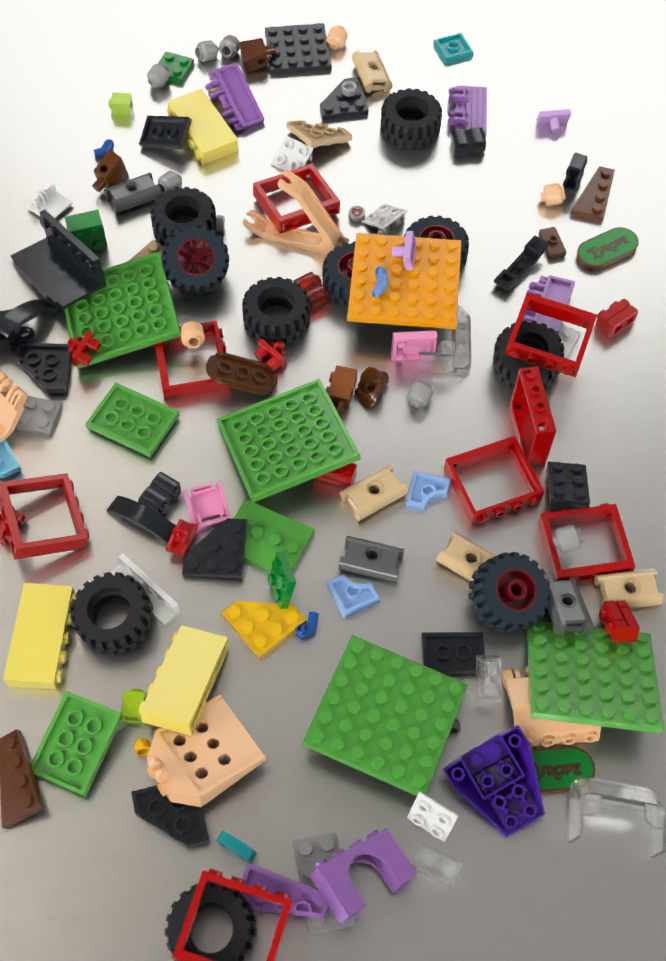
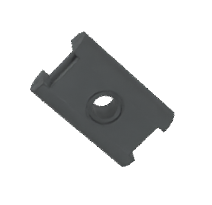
(132, 192)
(385, 558)
(568, 608)

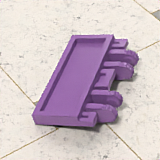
(235, 93)
(469, 108)
(553, 289)

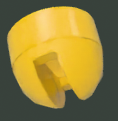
(142, 746)

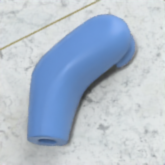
(382, 282)

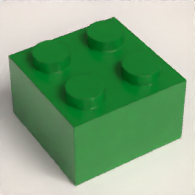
(88, 229)

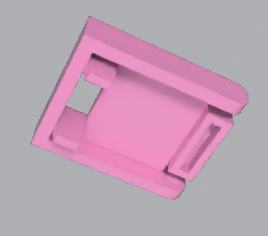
(411, 344)
(207, 504)

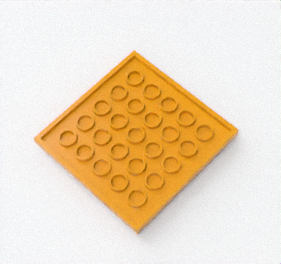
(414, 297)

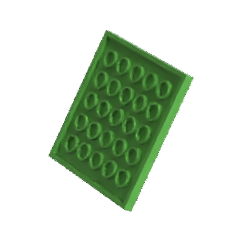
(128, 312)
(287, 440)
(593, 679)
(386, 716)

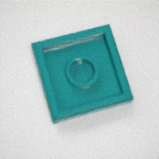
(453, 47)

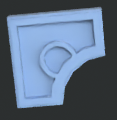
(426, 488)
(352, 596)

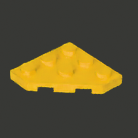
(262, 624)

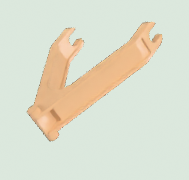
(322, 242)

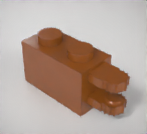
(342, 387)

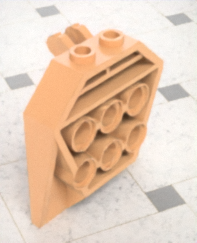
(180, 778)

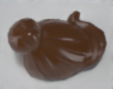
(371, 385)

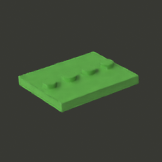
(132, 419)
(272, 533)
(75, 743)

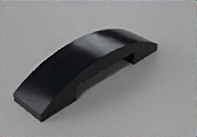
(522, 264)
(12, 321)
(143, 517)

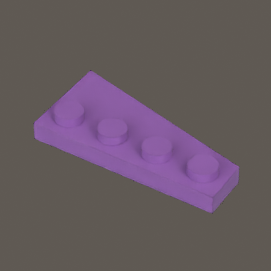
(306, 899)

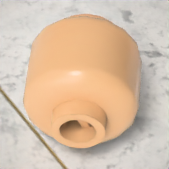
(337, 37)
(553, 194)
(192, 334)

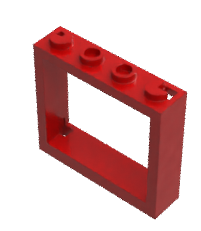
(297, 218)
(558, 311)
(190, 388)
(533, 413)
(486, 453)
(49, 546)
(585, 573)
(236, 884)

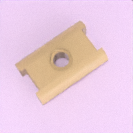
(372, 71)
(380, 481)
(459, 551)
(640, 582)

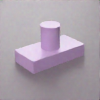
(554, 118)
(407, 251)

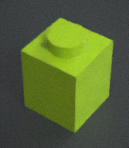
(121, 104)
(131, 704)

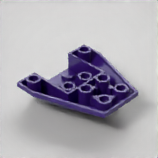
(500, 780)

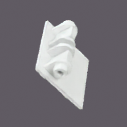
(292, 154)
(49, 200)
(386, 218)
(432, 817)

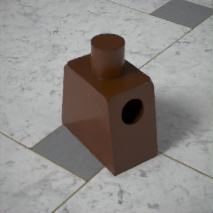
(255, 53)
(109, 171)

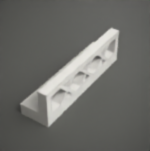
(164, 606)

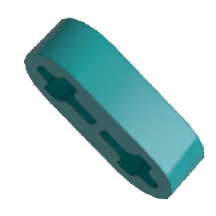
(236, 846)

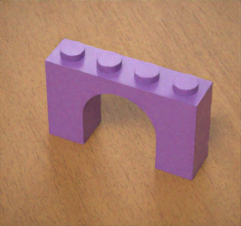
(378, 851)

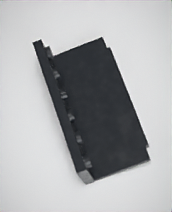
(60, 265)

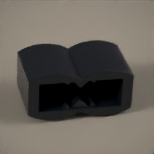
(468, 141)
(575, 172)
(160, 493)

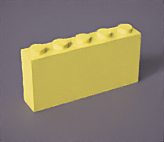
(208, 131)
(40, 637)
(184, 680)

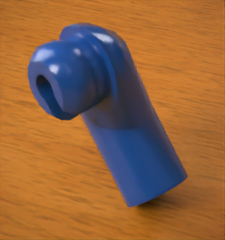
(107, 145)
(310, 627)

